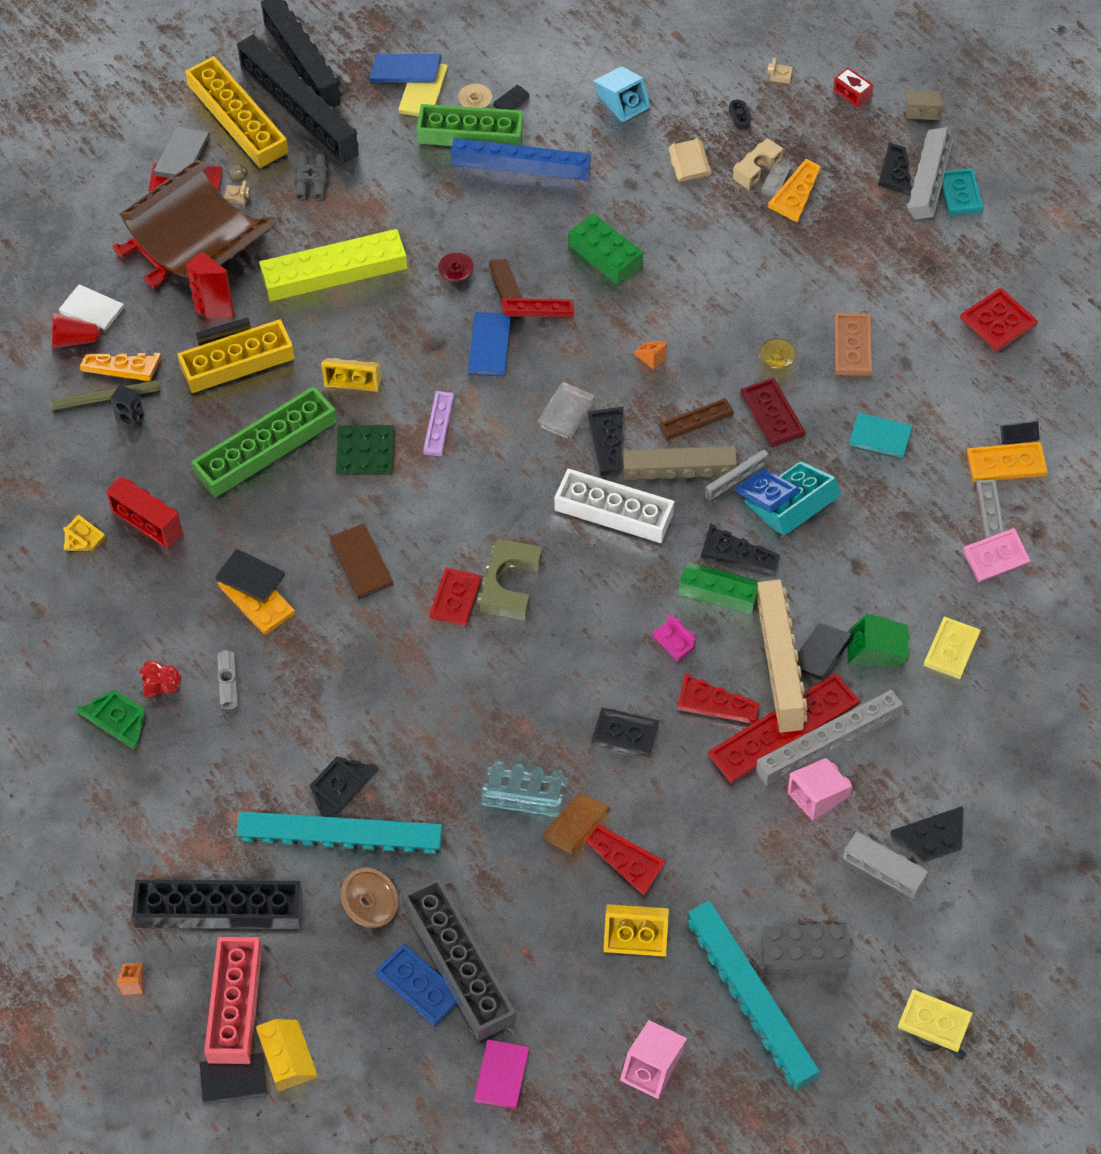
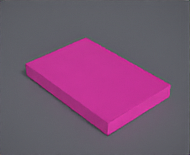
(501, 1074)

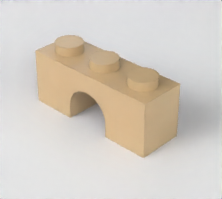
(765, 154)

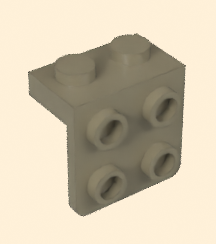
(923, 105)

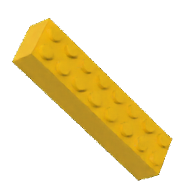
(237, 112)

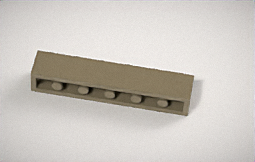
(678, 462)

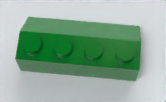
(719, 587)

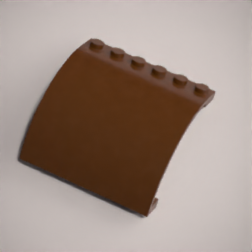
(190, 218)

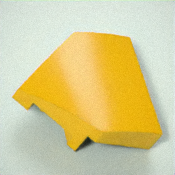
(82, 535)

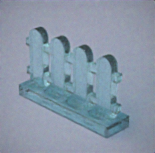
(522, 799)

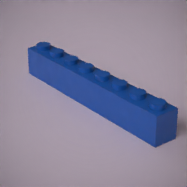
(521, 159)

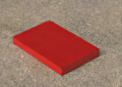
(455, 596)

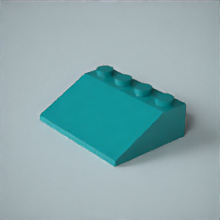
(816, 492)

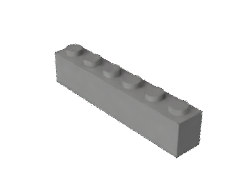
(930, 173)

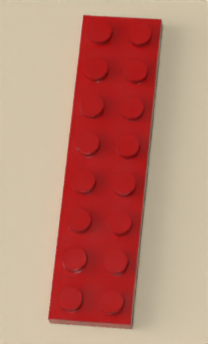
(740, 752)

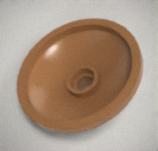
(375, 891)

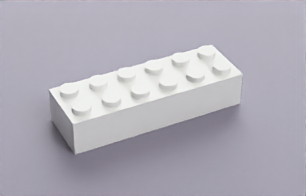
(614, 505)

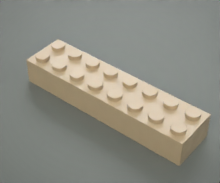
(781, 656)

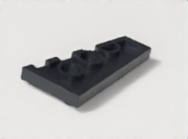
(607, 436)
(728, 549)

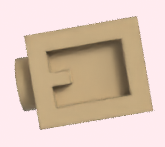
(779, 73)
(237, 194)

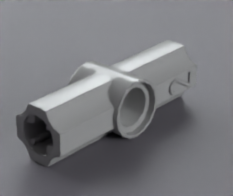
(227, 689)

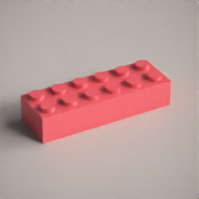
(233, 1000)

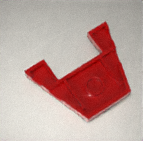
(155, 277)

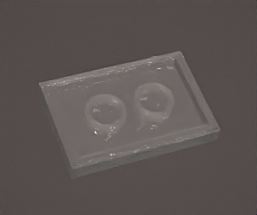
(566, 410)

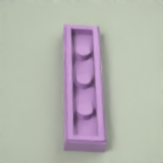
(438, 423)

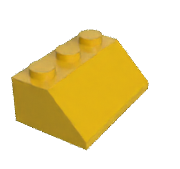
(351, 374)
(636, 930)
(286, 1053)

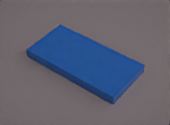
(405, 68)
(489, 343)
(417, 984)

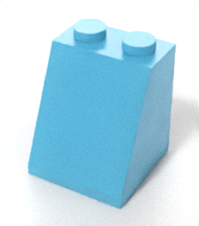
(623, 93)

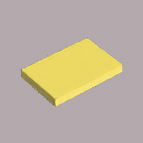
(952, 647)
(935, 1020)

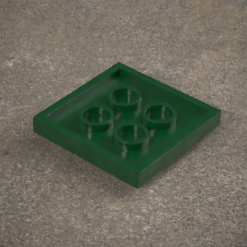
(365, 450)

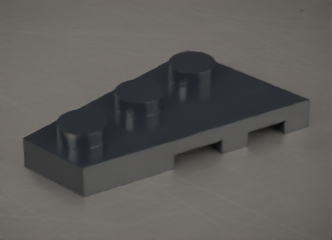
(895, 170)

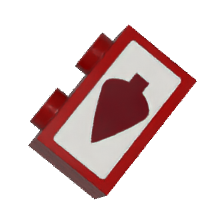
(853, 87)

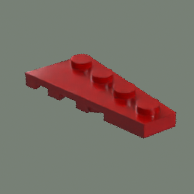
(708, 700)
(629, 860)

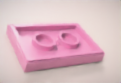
(996, 555)

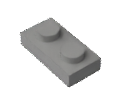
(775, 179)

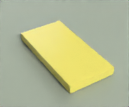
(422, 93)

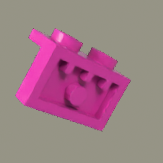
(675, 638)

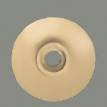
(475, 96)

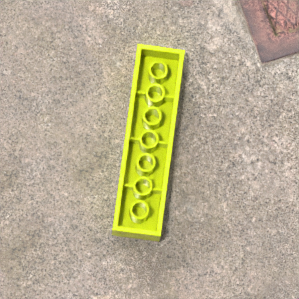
(333, 265)

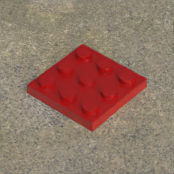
(998, 319)

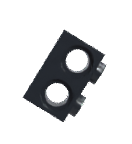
(127, 405)

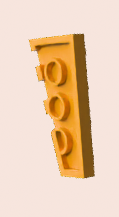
(795, 192)
(134, 367)

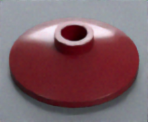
(456, 261)

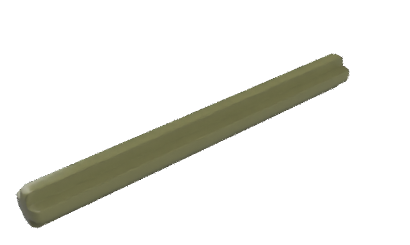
(101, 395)

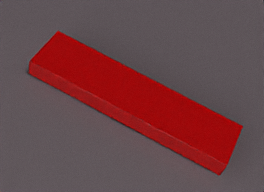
(537, 307)

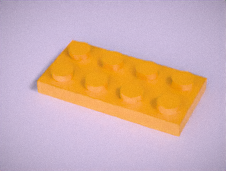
(263, 616)

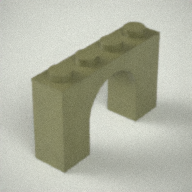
(508, 556)

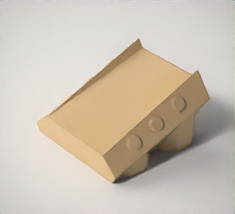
(689, 160)

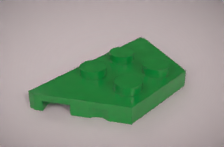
(116, 716)

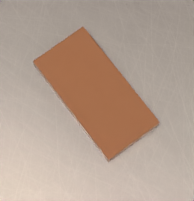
(853, 344)

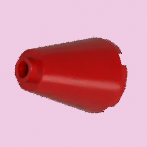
(72, 331)

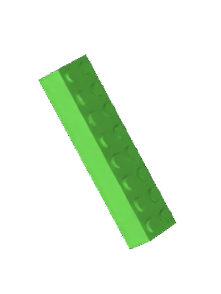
(264, 442)

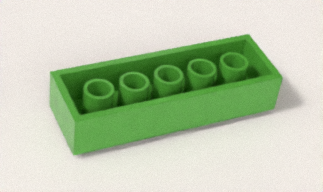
(443, 123)

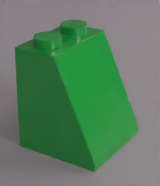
(878, 642)

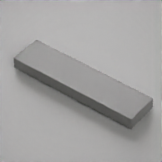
(736, 475)
(989, 507)

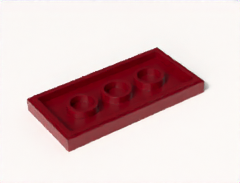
(772, 412)

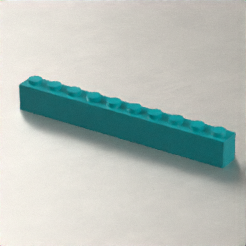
(340, 831)
(753, 996)

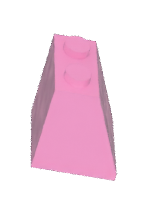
(818, 788)
(653, 1059)

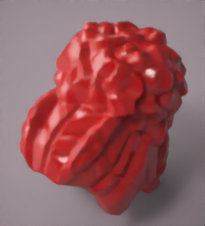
(159, 678)

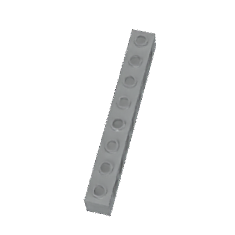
(829, 737)

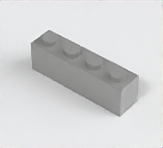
(885, 864)

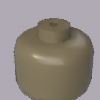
(237, 172)

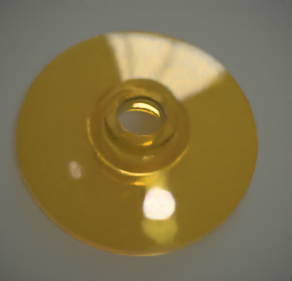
(777, 347)

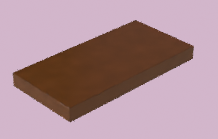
(361, 561)

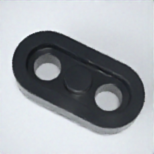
(741, 117)

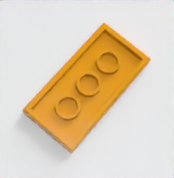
(1007, 461)

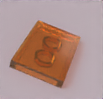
(576, 822)

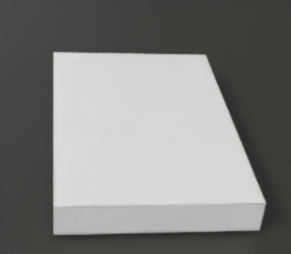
(92, 307)

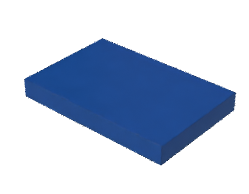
(767, 490)

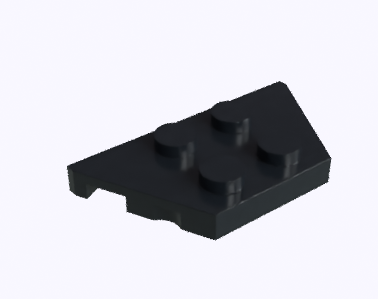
(339, 784)
(933, 835)

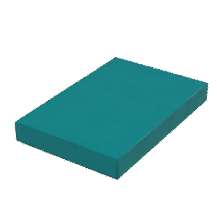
(961, 192)
(880, 435)

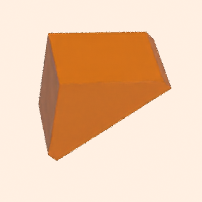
(652, 353)
(131, 979)

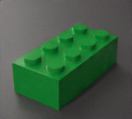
(605, 248)

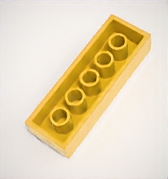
(236, 356)

